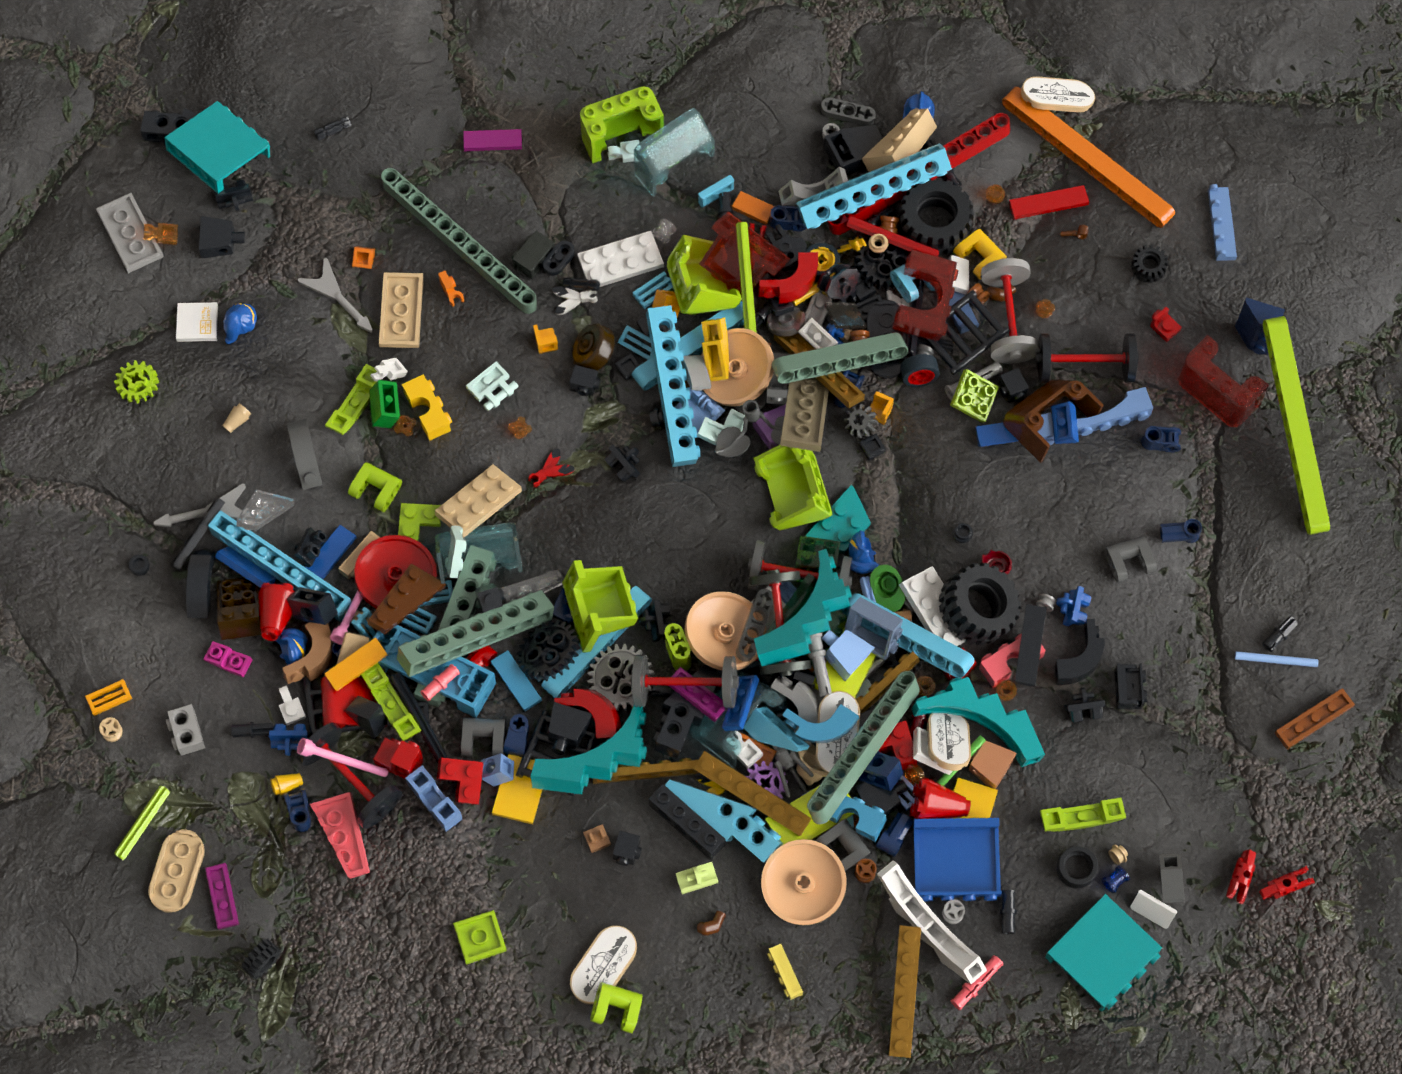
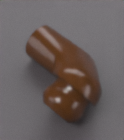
(998, 294)
(713, 926)

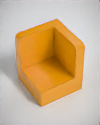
(666, 298)
(545, 339)
(881, 406)

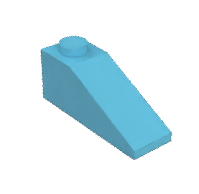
(770, 729)

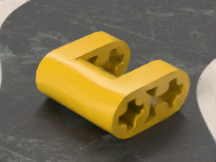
(984, 245)

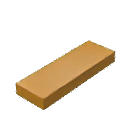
(356, 664)

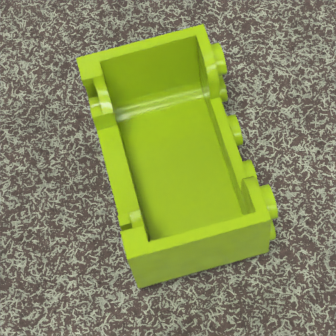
(619, 116)

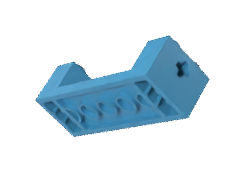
(468, 689)

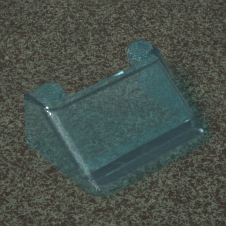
(723, 742)

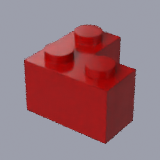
(900, 745)
(399, 757)
(466, 774)

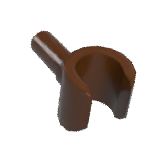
(1081, 233)

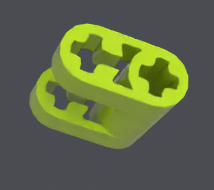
(372, 475)
(679, 653)
(617, 997)

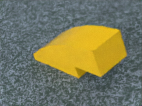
(716, 348)

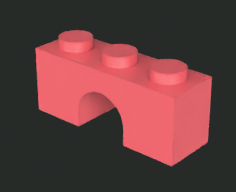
(995, 666)

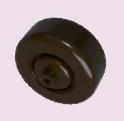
(593, 346)

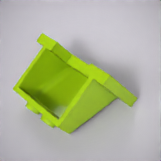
(598, 601)

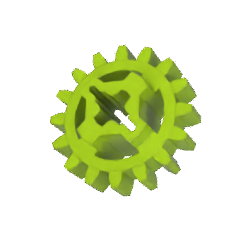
(136, 381)

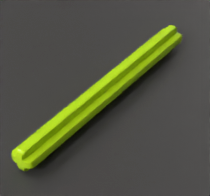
(745, 276)

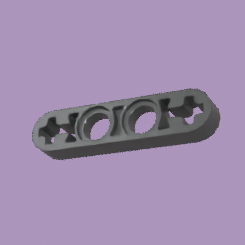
(752, 623)

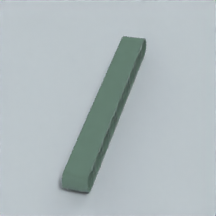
(863, 747)

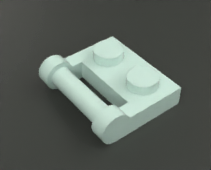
(457, 545)

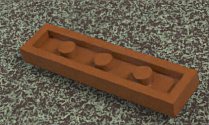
(1314, 718)

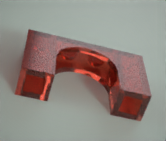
(940, 275)

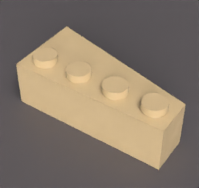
(902, 140)

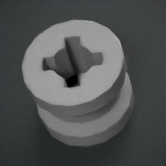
(955, 908)

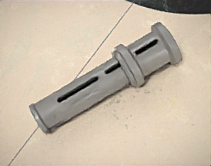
(993, 370)
(817, 655)

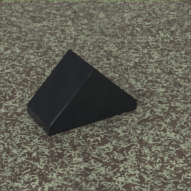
(367, 715)

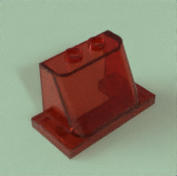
(723, 258)

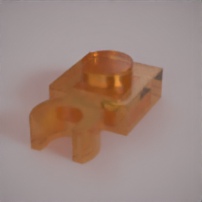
(163, 233)

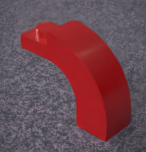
(796, 285)
(604, 712)

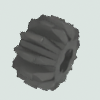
(867, 421)

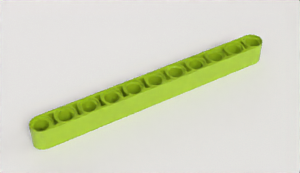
(1296, 425)

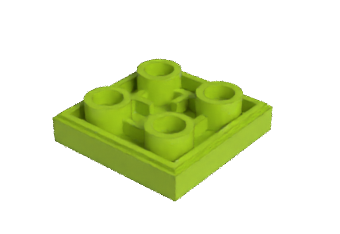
(974, 396)

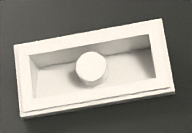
(816, 335)
(1153, 909)

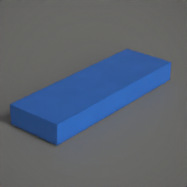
(332, 551)
(244, 566)
(736, 717)

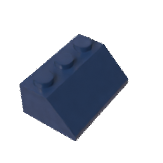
(1251, 323)

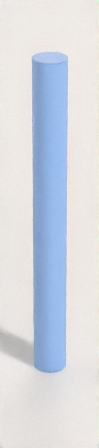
(1276, 659)

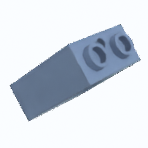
(880, 617)

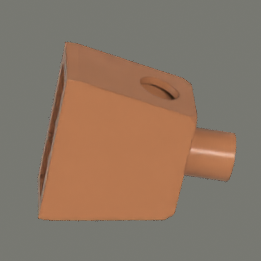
(991, 763)

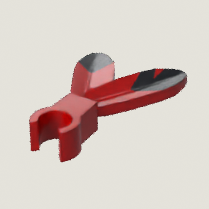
(550, 469)

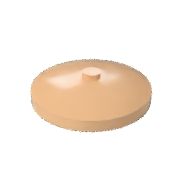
(748, 369)
(716, 627)
(803, 882)

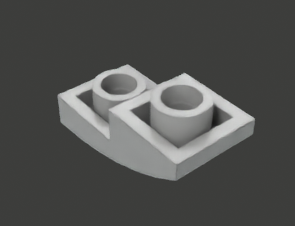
(696, 372)

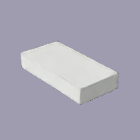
(962, 282)

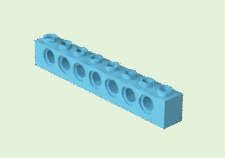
(863, 184)
(679, 455)
(273, 560)

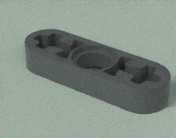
(860, 120)

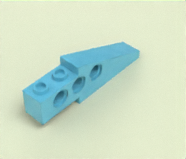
(711, 807)

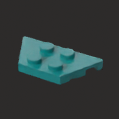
(846, 520)

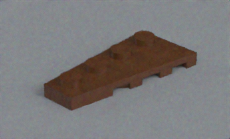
(404, 598)

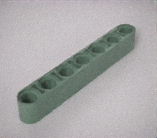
(839, 358)

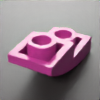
(227, 659)

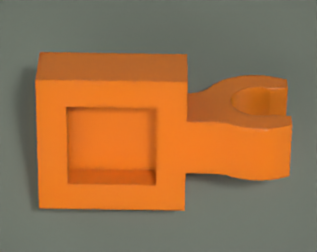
(448, 286)

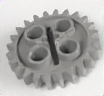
(603, 671)

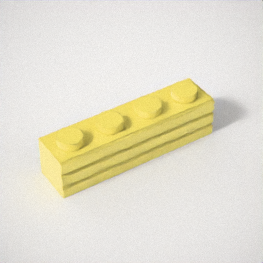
(783, 968)

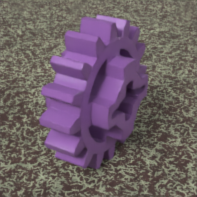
(757, 777)

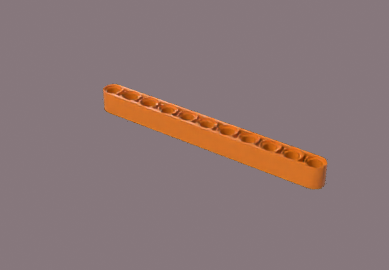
(1090, 159)

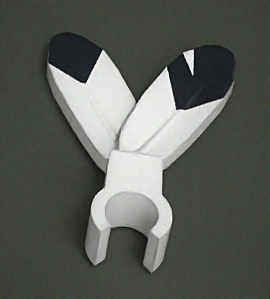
(574, 298)

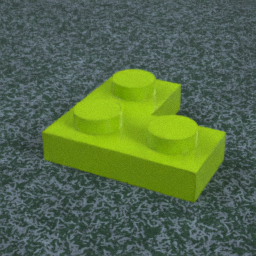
(414, 516)

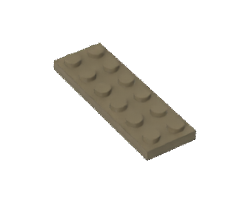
(804, 415)

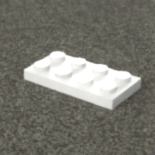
(621, 259)
(923, 595)

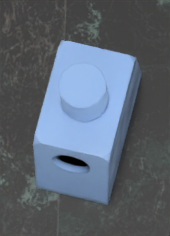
(846, 652)

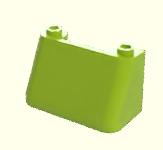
(693, 284)
(793, 486)

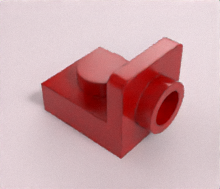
(1164, 324)

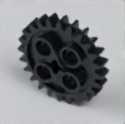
(882, 262)
(548, 650)

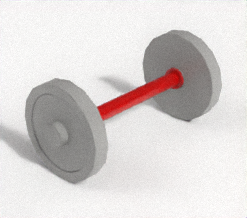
(1003, 274)

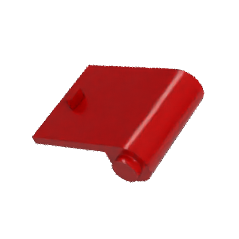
(336, 702)

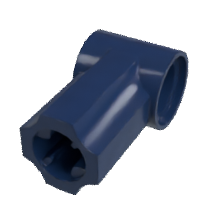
(1178, 531)
(893, 838)

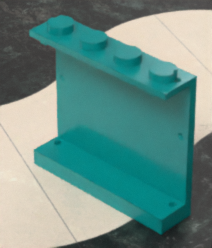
(215, 144)
(1105, 952)

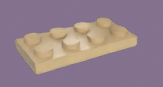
(401, 310)
(478, 500)

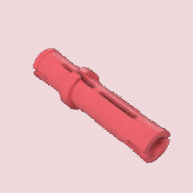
(970, 990)

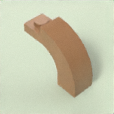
(318, 657)

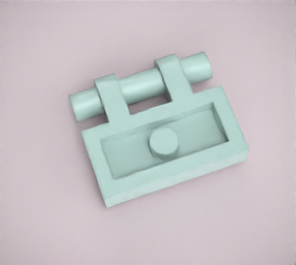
(487, 382)

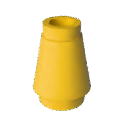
(285, 783)

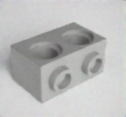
(188, 729)

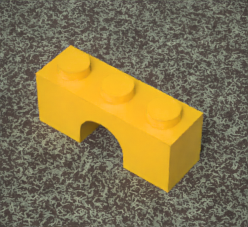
(420, 392)

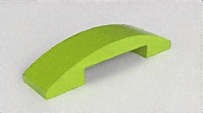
(354, 404)
(392, 706)
(1083, 816)

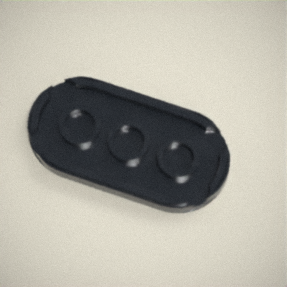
(880, 322)

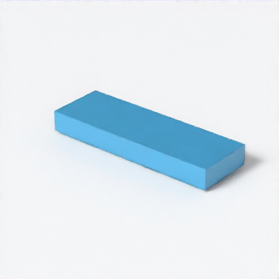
(516, 681)

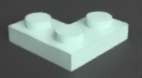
(711, 429)

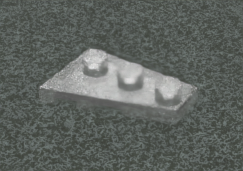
(262, 509)
(543, 582)

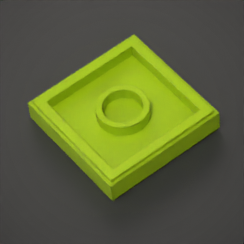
(480, 937)

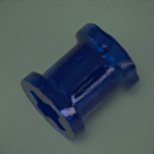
(1115, 879)

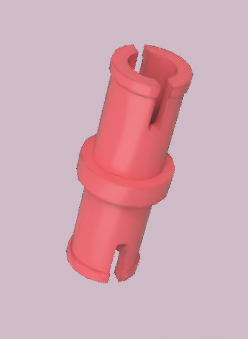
(439, 682)

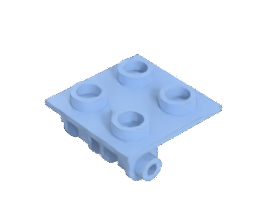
(702, 407)

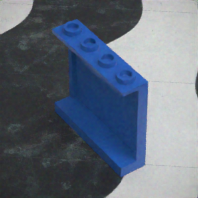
(957, 858)

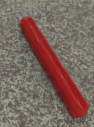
(893, 238)

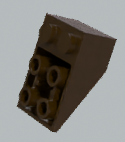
(238, 608)

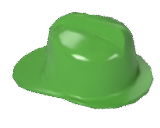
(886, 587)

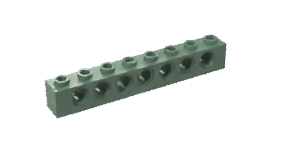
(475, 559)
(474, 633)

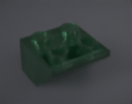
(808, 553)

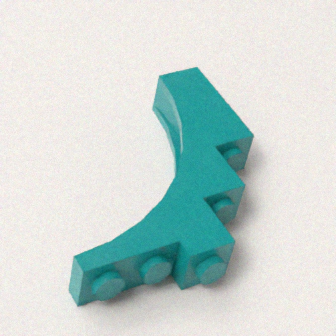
(814, 617)
(988, 711)
(574, 772)

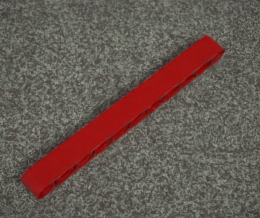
(956, 146)

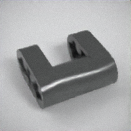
(1126, 550)
(483, 728)
(850, 841)

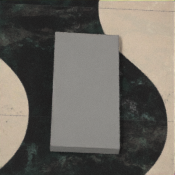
(126, 230)

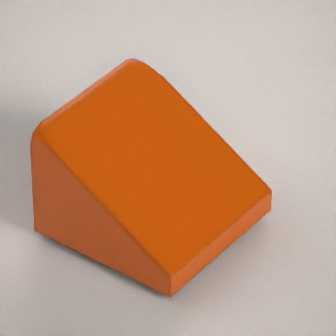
(363, 257)

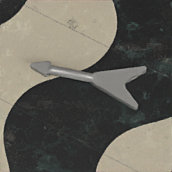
(329, 287)
(228, 508)

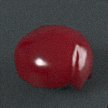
(998, 559)

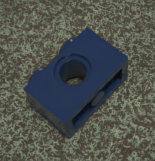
(882, 771)

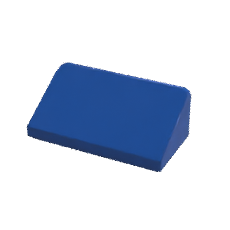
(1064, 423)
(993, 434)

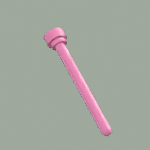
(338, 633)
(307, 747)

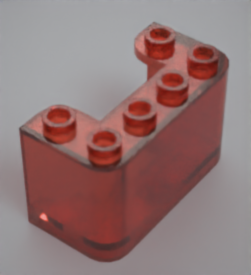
(1216, 389)

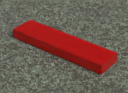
(1048, 202)

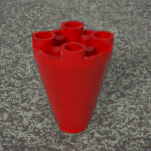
(274, 609)
(937, 801)

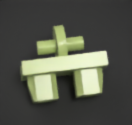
(696, 878)

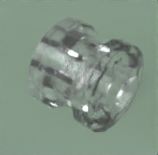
(664, 231)

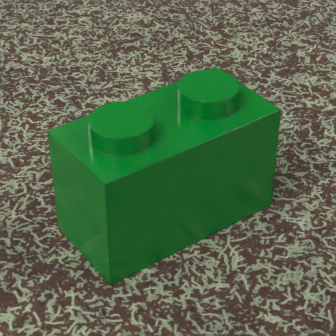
(384, 404)

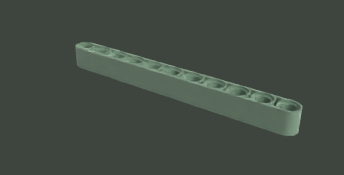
(461, 248)

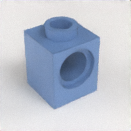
(497, 770)

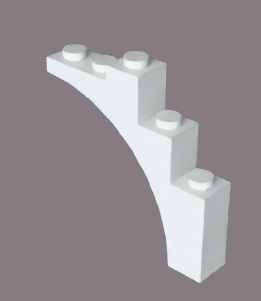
(933, 932)

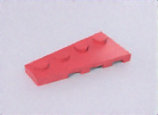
(340, 824)

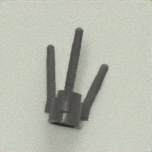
(786, 761)

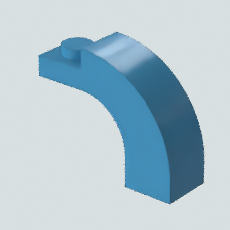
(833, 729)

